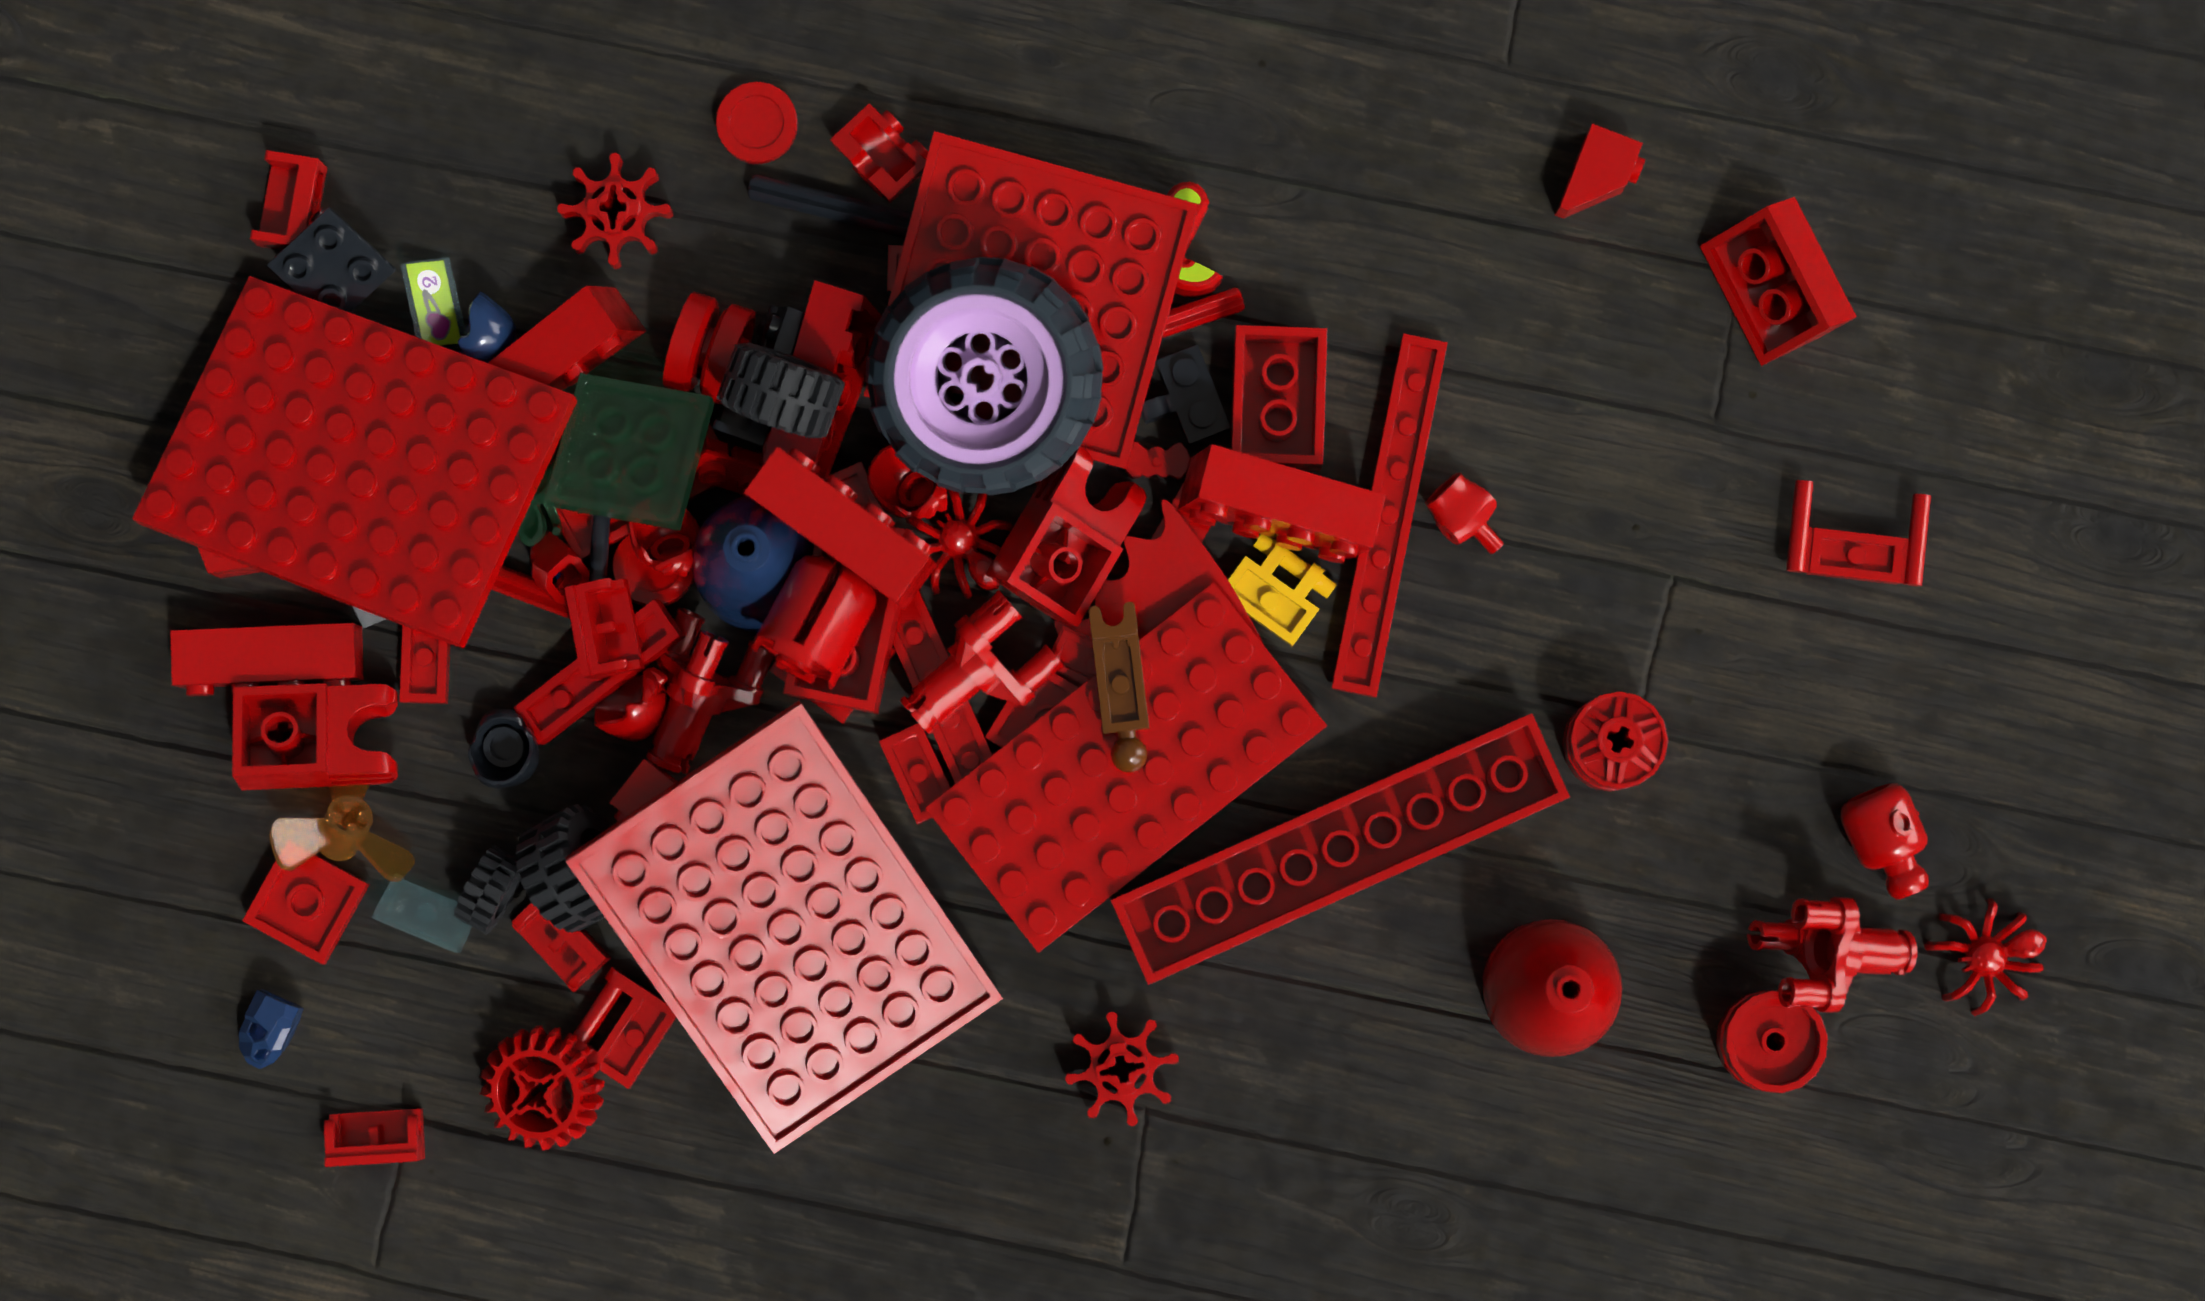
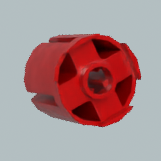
(816, 619)

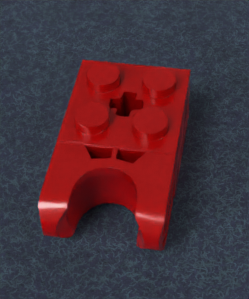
(1073, 533)
(321, 738)

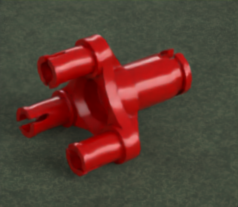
(977, 668)
(700, 691)
(1832, 951)

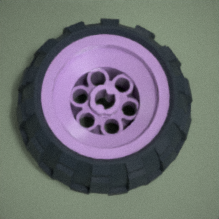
(1016, 311)

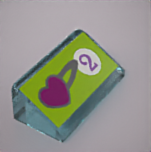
(433, 301)

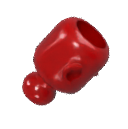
(1887, 835)

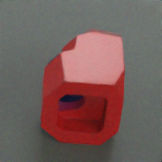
(556, 567)

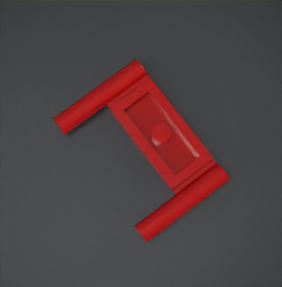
(1854, 553)

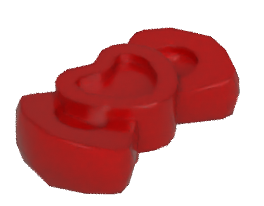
(1157, 461)

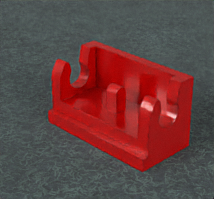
(604, 628)
(570, 954)
(374, 1137)

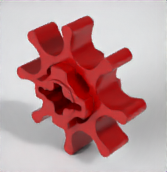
(601, 198)
(1126, 1090)

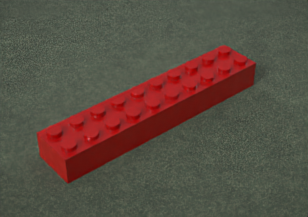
(1340, 848)

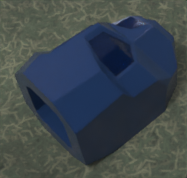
(268, 1028)

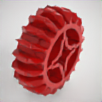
(567, 1119)

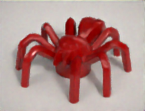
(959, 541)
(1989, 956)

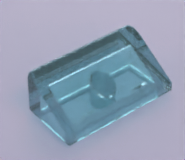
(422, 915)

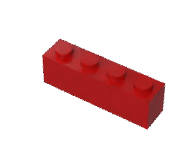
(266, 656)

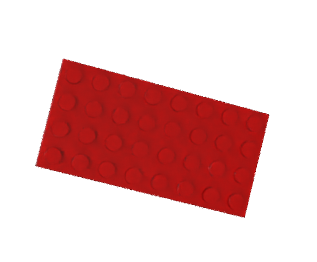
(1067, 829)

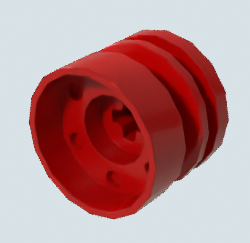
(1590, 752)

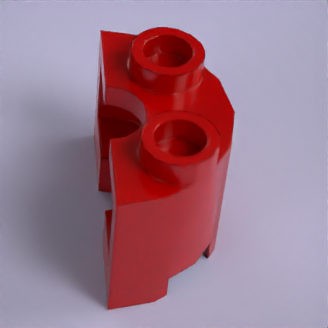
(879, 152)

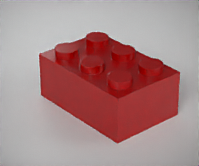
(1279, 394)

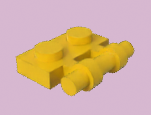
(1273, 602)

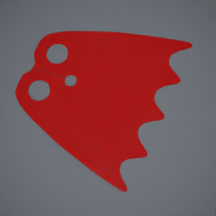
(1161, 579)

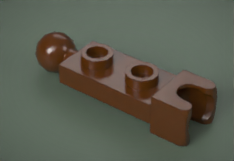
(1120, 685)

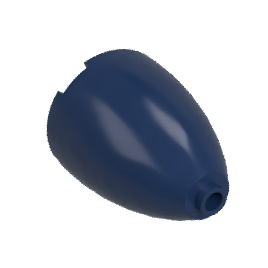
(738, 586)

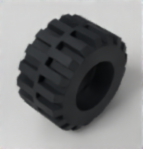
(780, 390)
(546, 874)

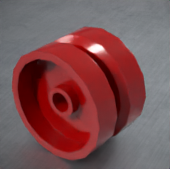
(705, 344)
(1744, 1048)

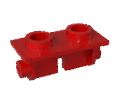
(727, 472)

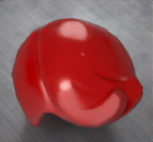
(902, 490)
(665, 548)
(635, 708)

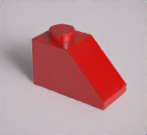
(1601, 170)

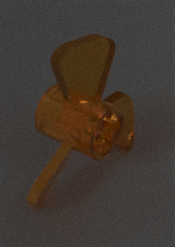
(301, 838)

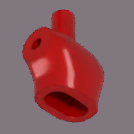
(1463, 512)

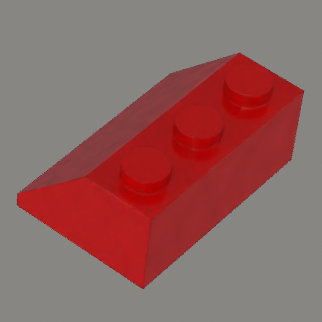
(1777, 280)

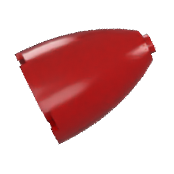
(1526, 982)

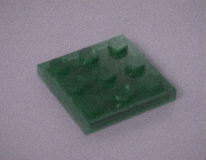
(630, 451)

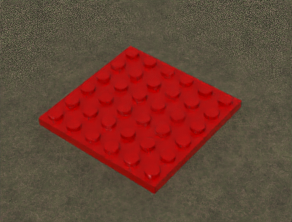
(1095, 236)

